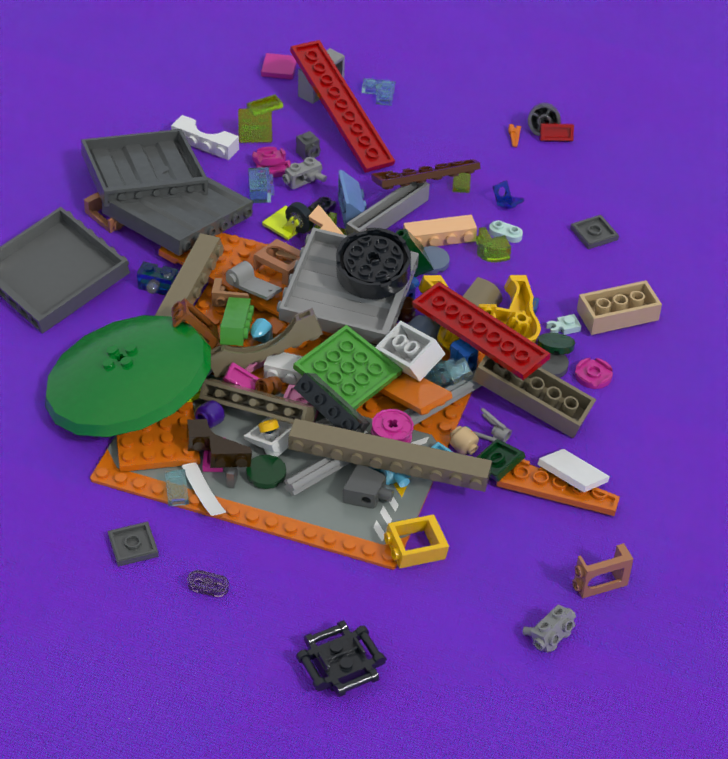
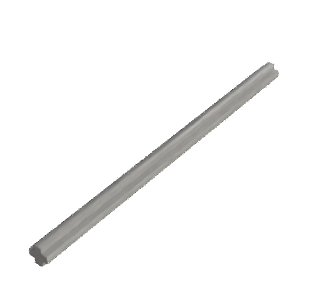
(327, 466)

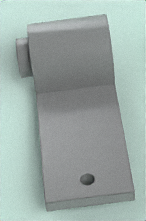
(243, 277)

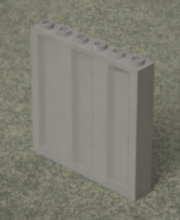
(317, 287)

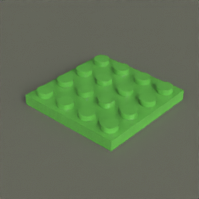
(350, 366)

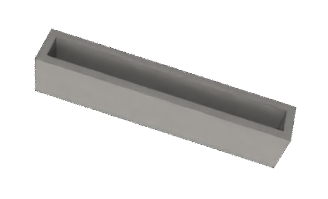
(390, 208)

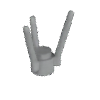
(499, 431)

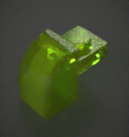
(492, 249)

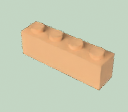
(443, 230)

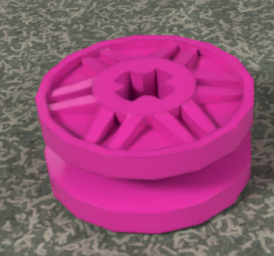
(393, 425)

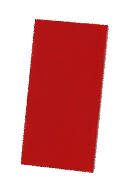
(556, 132)

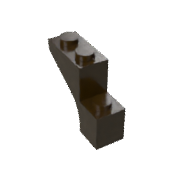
(221, 451)

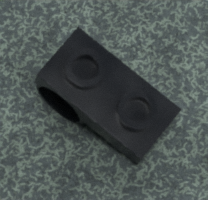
(325, 203)

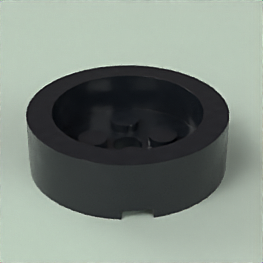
(375, 278)

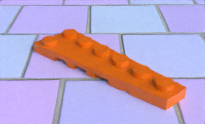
(543, 484)

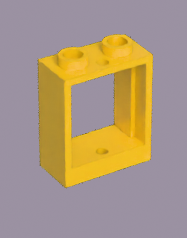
(436, 538)

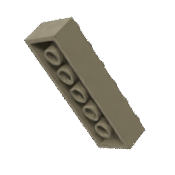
(538, 394)

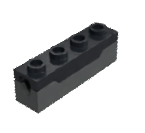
(330, 403)

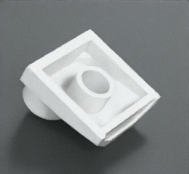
(273, 443)

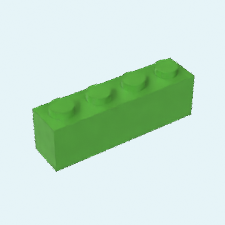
(236, 321)

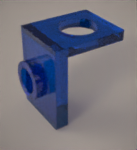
(506, 200)

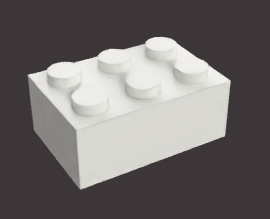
(411, 350)

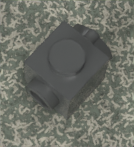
(307, 145)

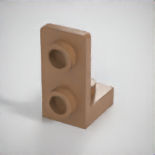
(220, 296)

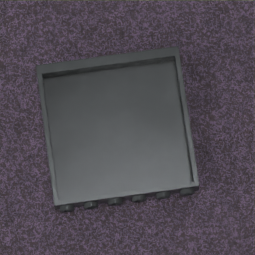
(56, 269)

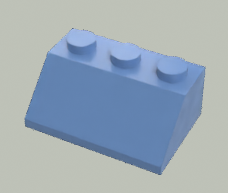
(350, 197)

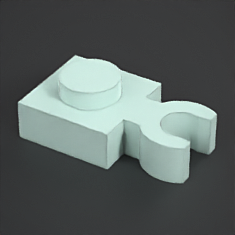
(564, 324)

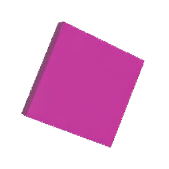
(278, 66)

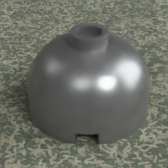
(542, 113)

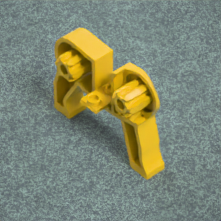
(518, 315)

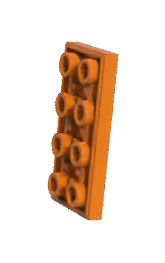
(417, 395)

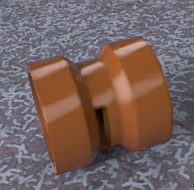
(269, 385)

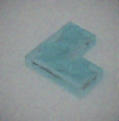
(383, 89)

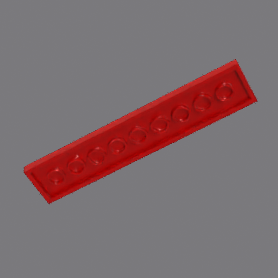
(342, 106)

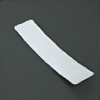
(202, 489)

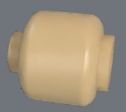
(464, 440)

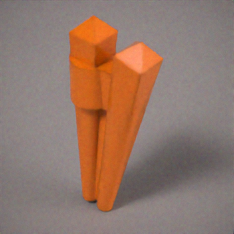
(514, 134)

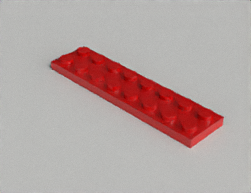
(481, 330)

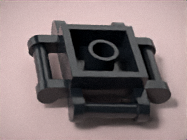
(341, 660)

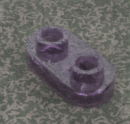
(211, 583)

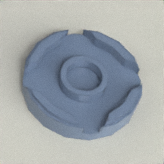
(438, 257)

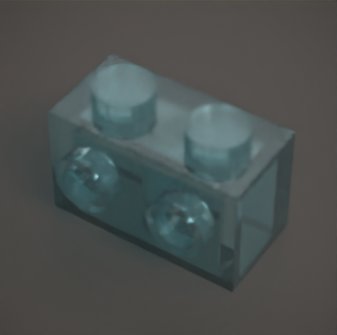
(260, 184)
(451, 372)

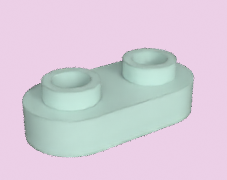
(513, 233)

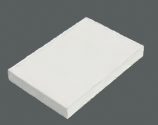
(573, 470)

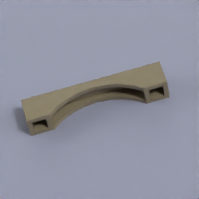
(302, 328)

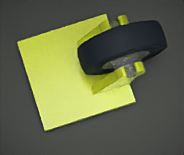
(290, 220)

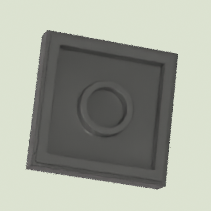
(594, 231)
(133, 544)

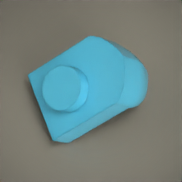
(262, 330)

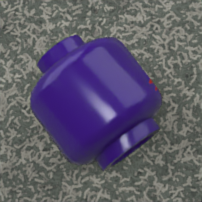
(212, 412)

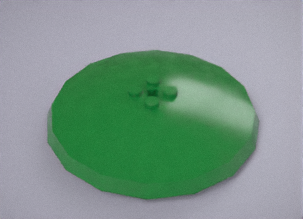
(127, 376)

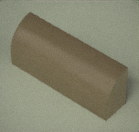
(483, 292)

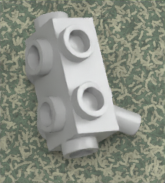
(303, 173)
(552, 628)

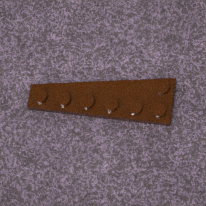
(389, 178)

